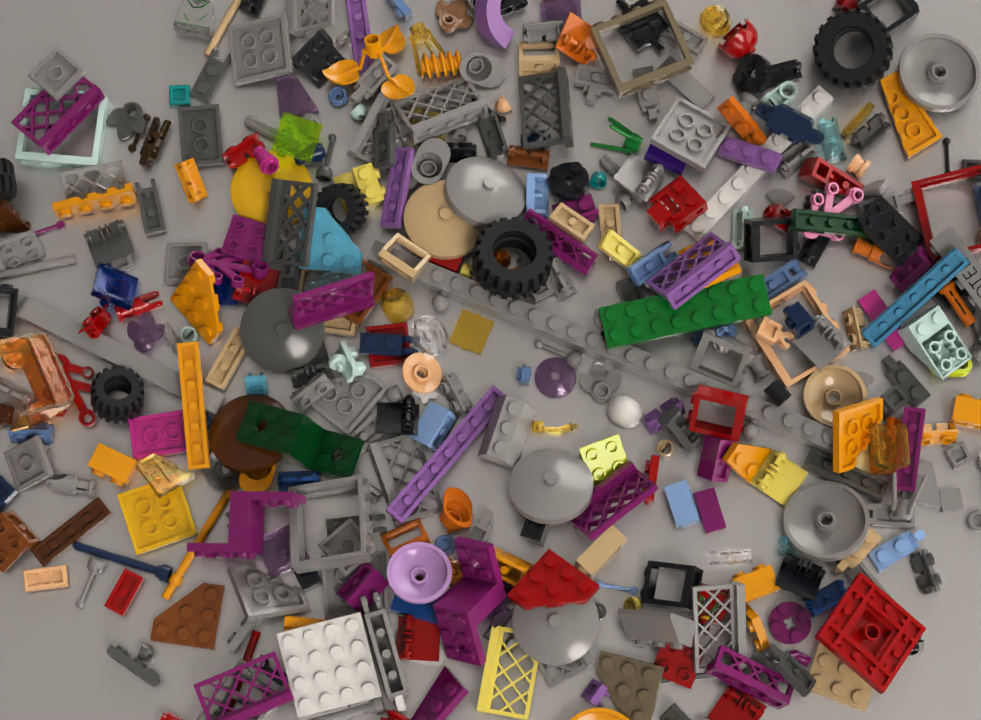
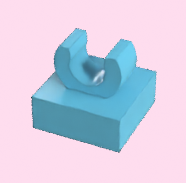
(256, 384)

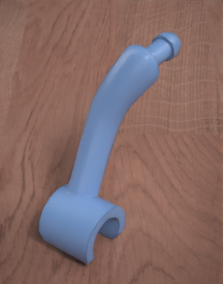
(730, 331)

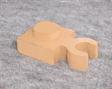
(771, 332)

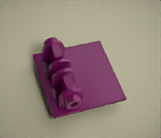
(244, 239)

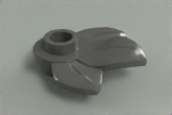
(125, 122)

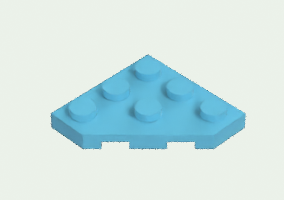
(330, 244)

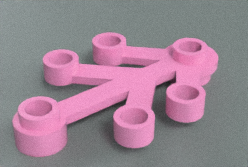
(828, 202)

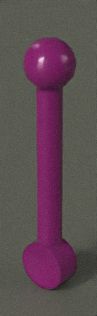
(60, 225)

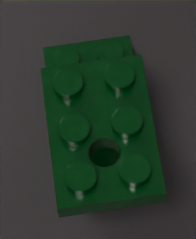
(299, 440)

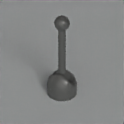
(324, 172)

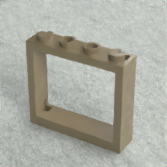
(654, 77)

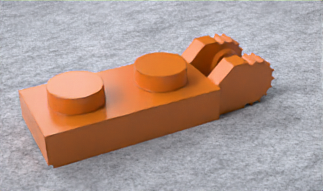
(741, 121)

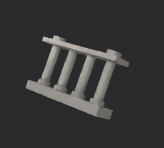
(228, 684)

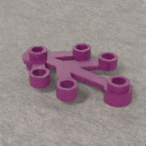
(227, 264)

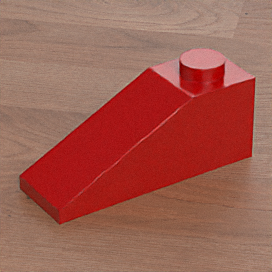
(819, 172)

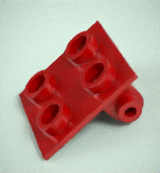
(253, 287)
(417, 639)
(677, 665)
(736, 706)

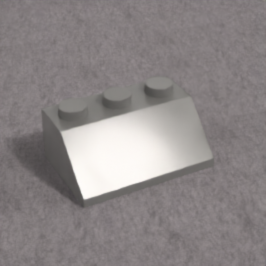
(507, 431)
(657, 628)

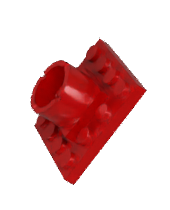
(870, 633)

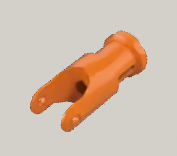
(870, 251)

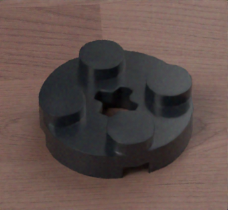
(743, 71)
(566, 171)

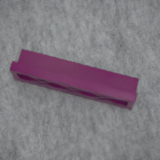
(563, 250)
(907, 476)
(746, 683)

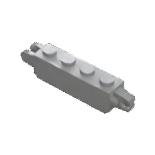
(385, 653)

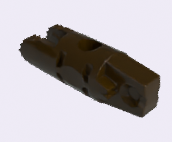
(153, 142)

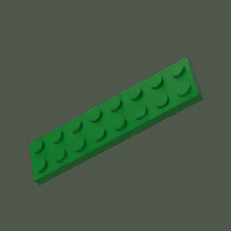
(709, 308)

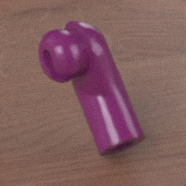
(801, 658)

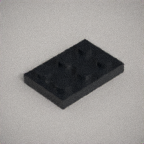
(889, 230)

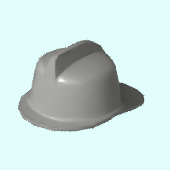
(482, 69)
(430, 161)

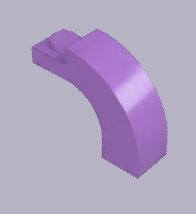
(491, 23)

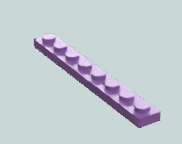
(444, 457)

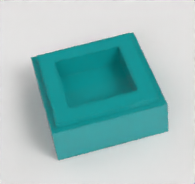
(179, 95)

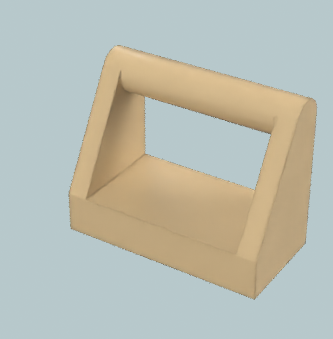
(537, 64)
(571, 223)
(398, 265)

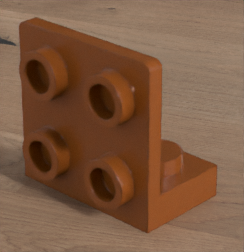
(14, 539)

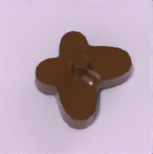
(6, 414)

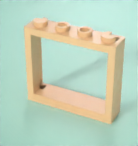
(772, 361)

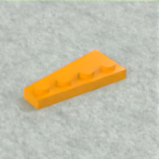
(911, 121)
(94, 201)

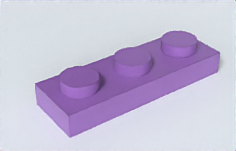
(749, 154)

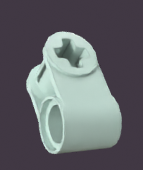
(777, 97)

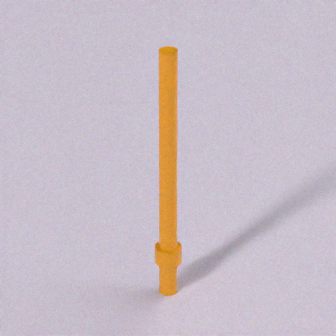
(176, 579)

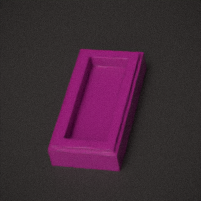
(709, 510)

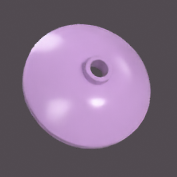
(419, 560)

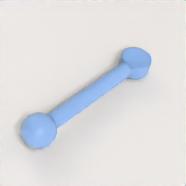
(633, 590)

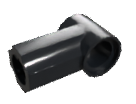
(776, 393)

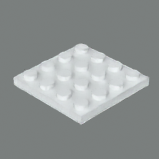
(329, 664)

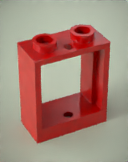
(722, 397)

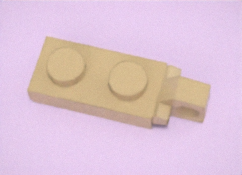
(609, 219)
(854, 559)

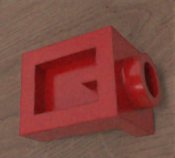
(777, 210)

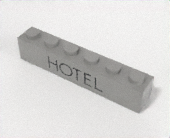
(970, 276)

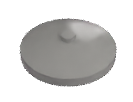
(938, 72)
(484, 191)
(550, 486)
(826, 521)
(556, 633)

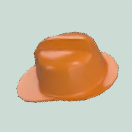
(456, 510)

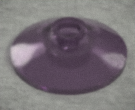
(555, 388)

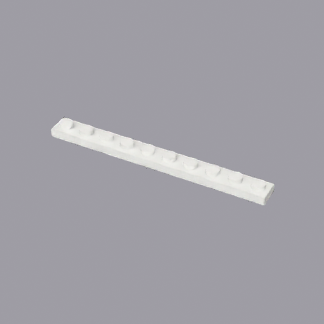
(747, 176)

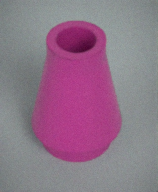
(267, 162)

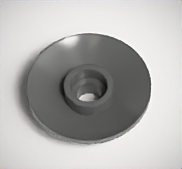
(217, 478)

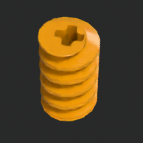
(440, 64)

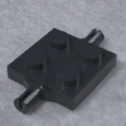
(644, 30)

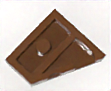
(10, 219)

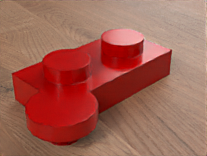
(651, 468)

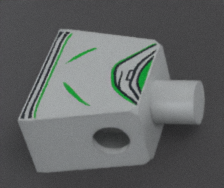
(195, 18)

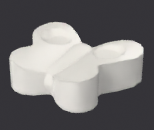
(425, 397)

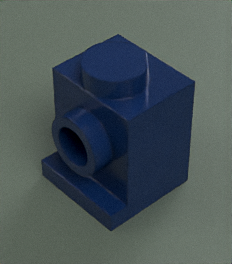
(798, 319)

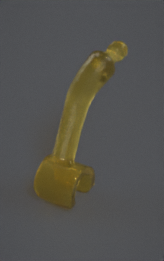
(538, 427)

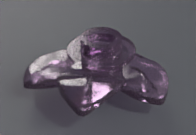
(145, 329)

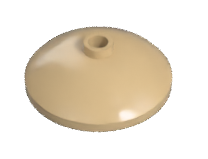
(834, 381)

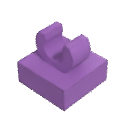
(594, 693)

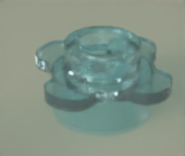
(784, 549)

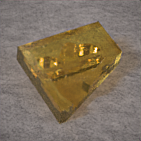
(162, 475)

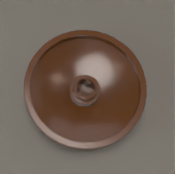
(223, 432)

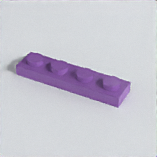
(397, 189)

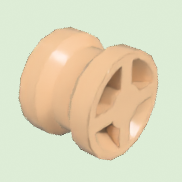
(858, 166)

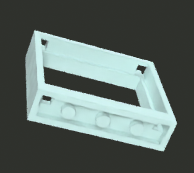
(57, 160)

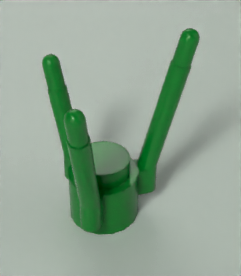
(631, 142)

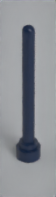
(161, 572)

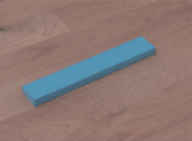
(915, 297)

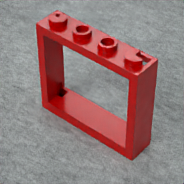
(935, 181)

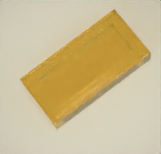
(853, 125)

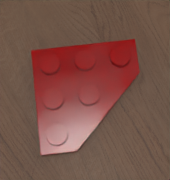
(552, 584)

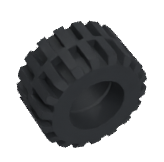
(354, 201)
(117, 409)

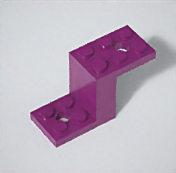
(246, 524)
(469, 601)

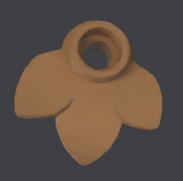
(454, 13)

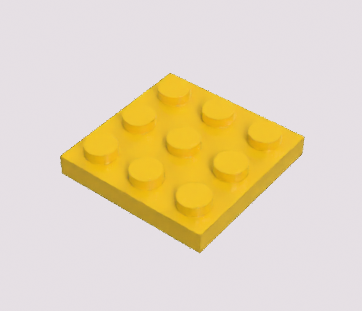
(156, 520)

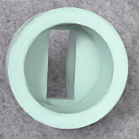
(358, 112)
(186, 332)

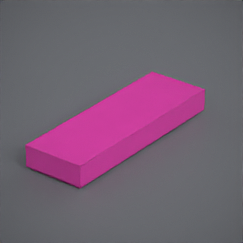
(872, 306)

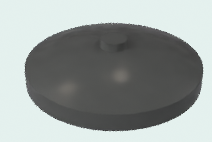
(271, 337)

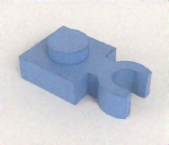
(401, 10)

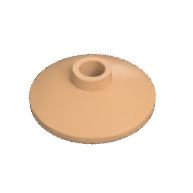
(429, 369)

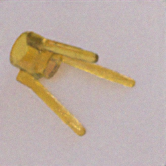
(421, 35)

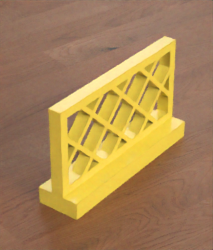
(490, 675)

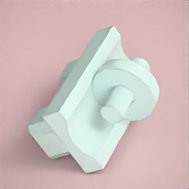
(344, 362)

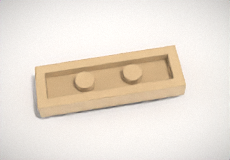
(227, 361)

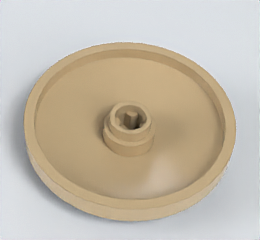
(435, 226)

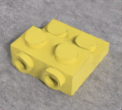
(366, 179)

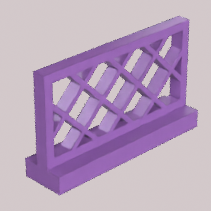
(694, 279)

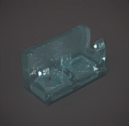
(832, 144)

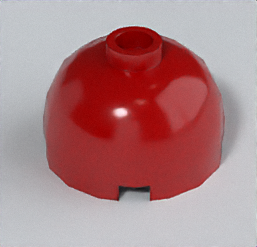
(740, 40)

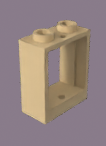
(600, 551)

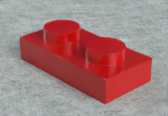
(124, 592)

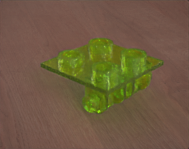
(296, 137)

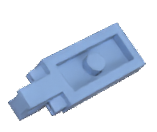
(895, 549)

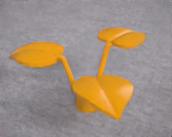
(390, 42)

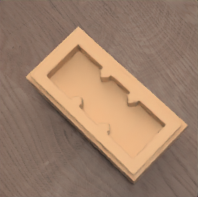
(45, 578)

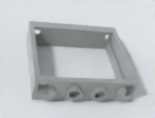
(296, 525)

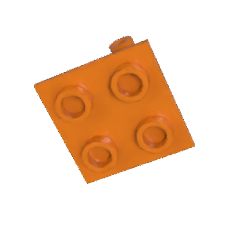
(576, 41)

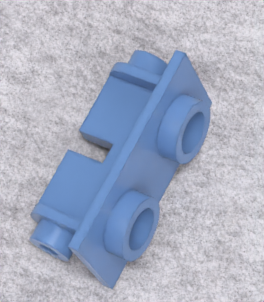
(43, 430)

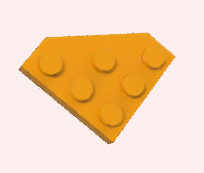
(198, 302)
(852, 431)

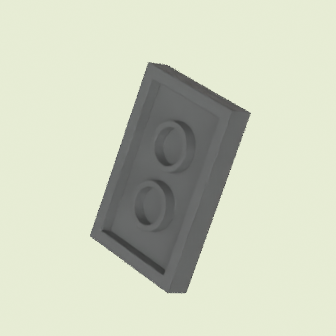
(201, 134)

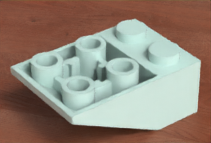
(935, 342)

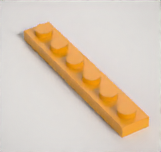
(193, 405)

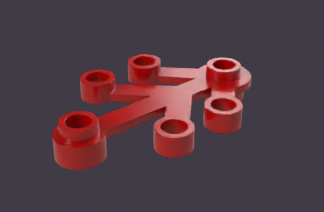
(78, 385)

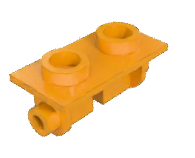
(191, 180)
(944, 434)

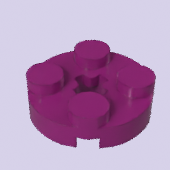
(800, 617)

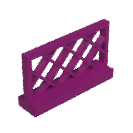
(57, 132)
(332, 306)
(610, 491)
(257, 707)

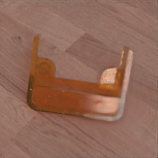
(45, 375)

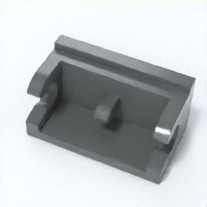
(492, 136)
(678, 429)

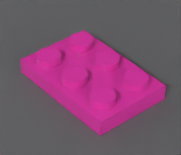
(157, 434)

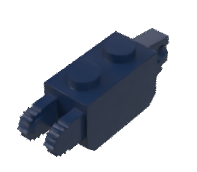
(790, 123)

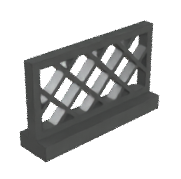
(563, 110)
(278, 221)

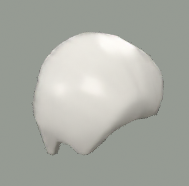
(624, 411)

